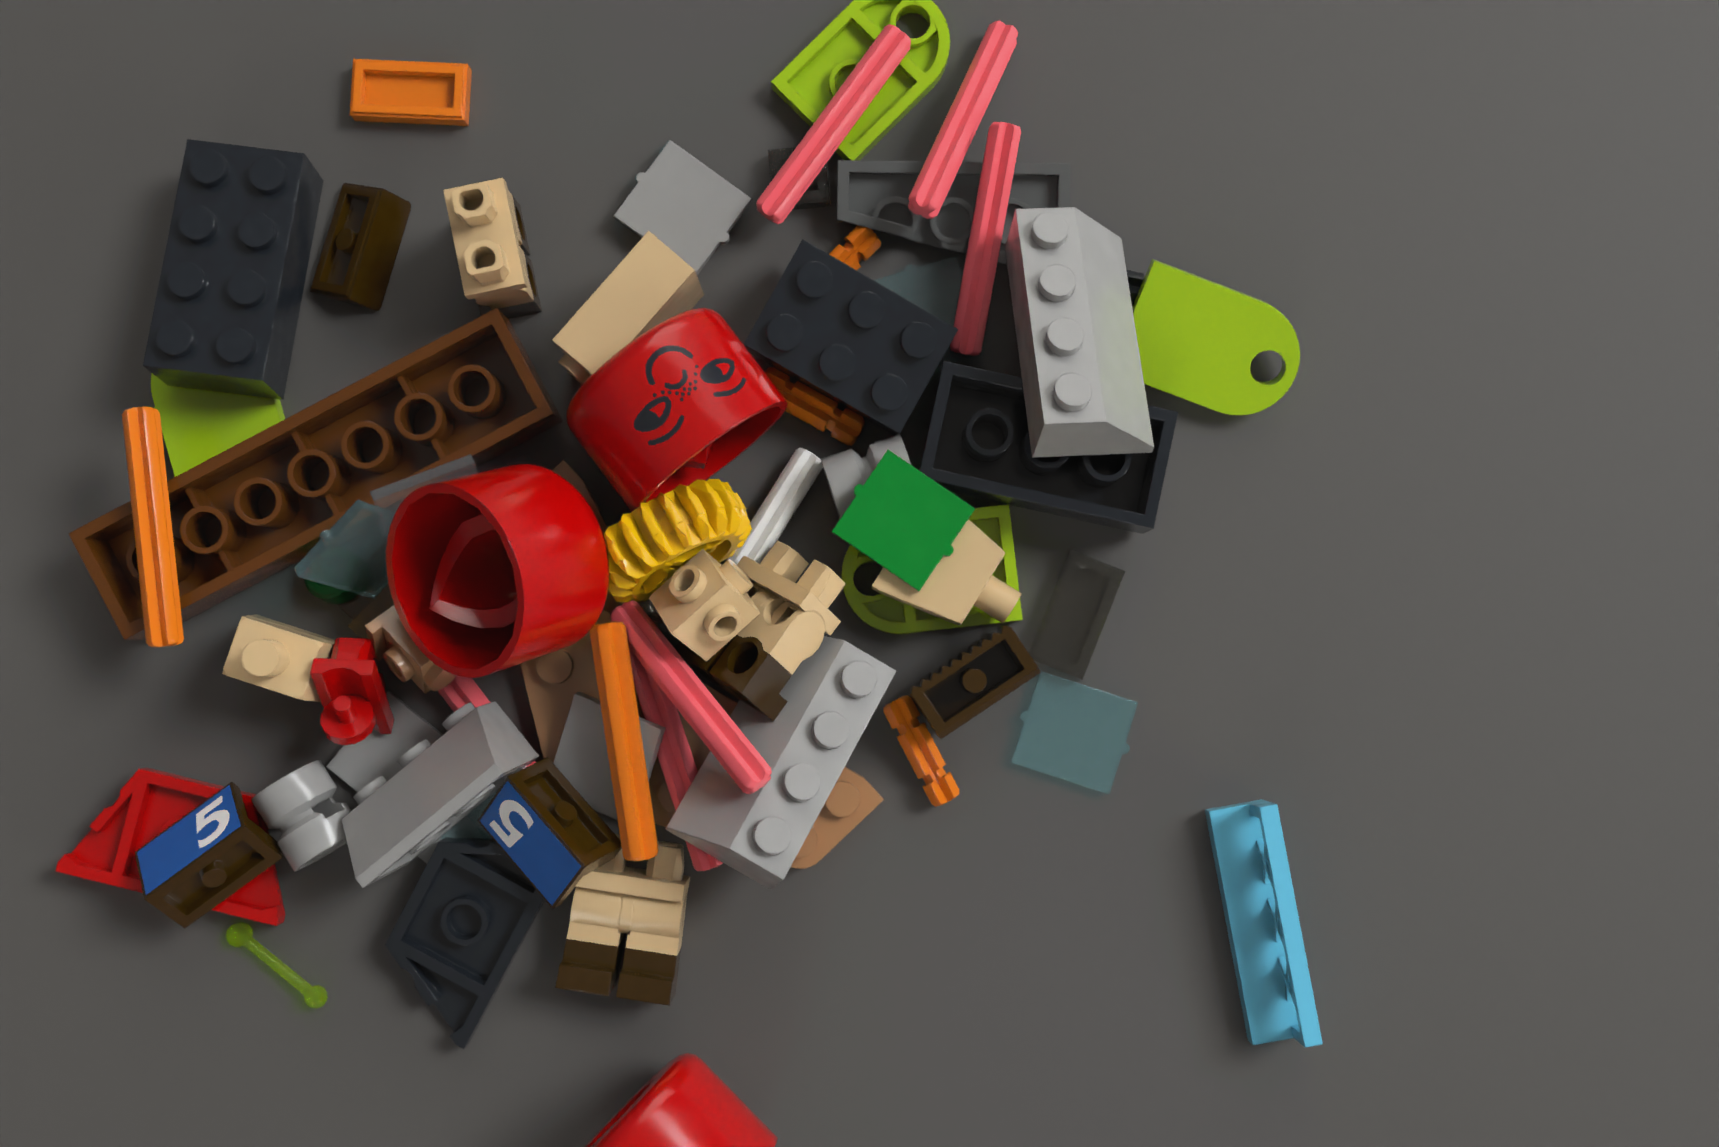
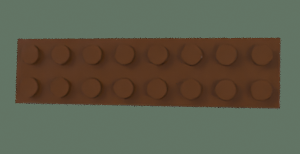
(281, 488)

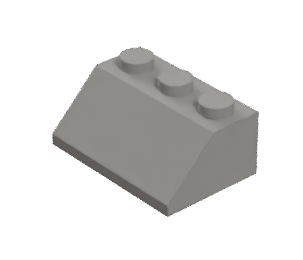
(433, 790)

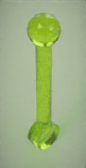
(242, 935)

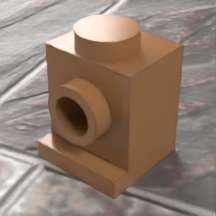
(403, 655)

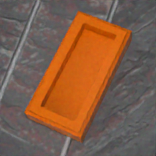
(410, 92)

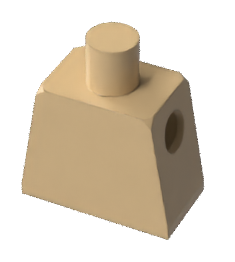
(958, 581)
(276, 656)

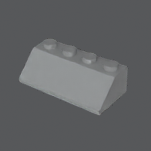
(1076, 336)
(807, 750)

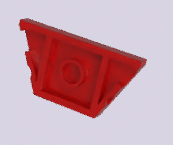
(145, 809)

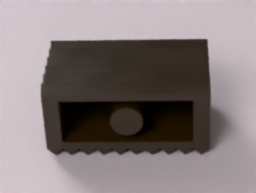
(974, 681)

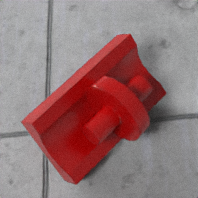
(351, 692)

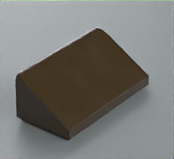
(361, 246)

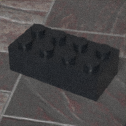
(234, 269)
(983, 451)

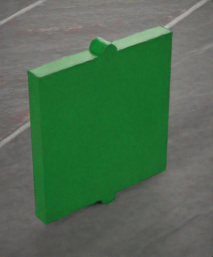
(903, 520)

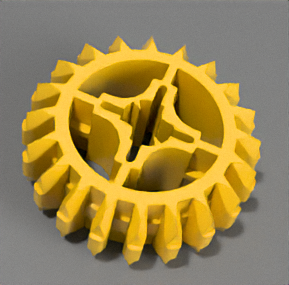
(669, 532)

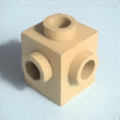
(705, 603)

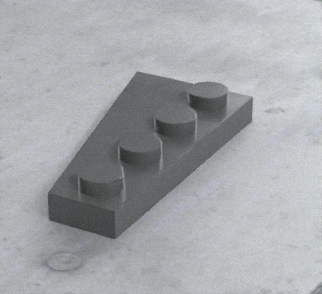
(879, 191)

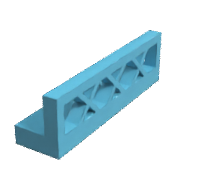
(1263, 923)

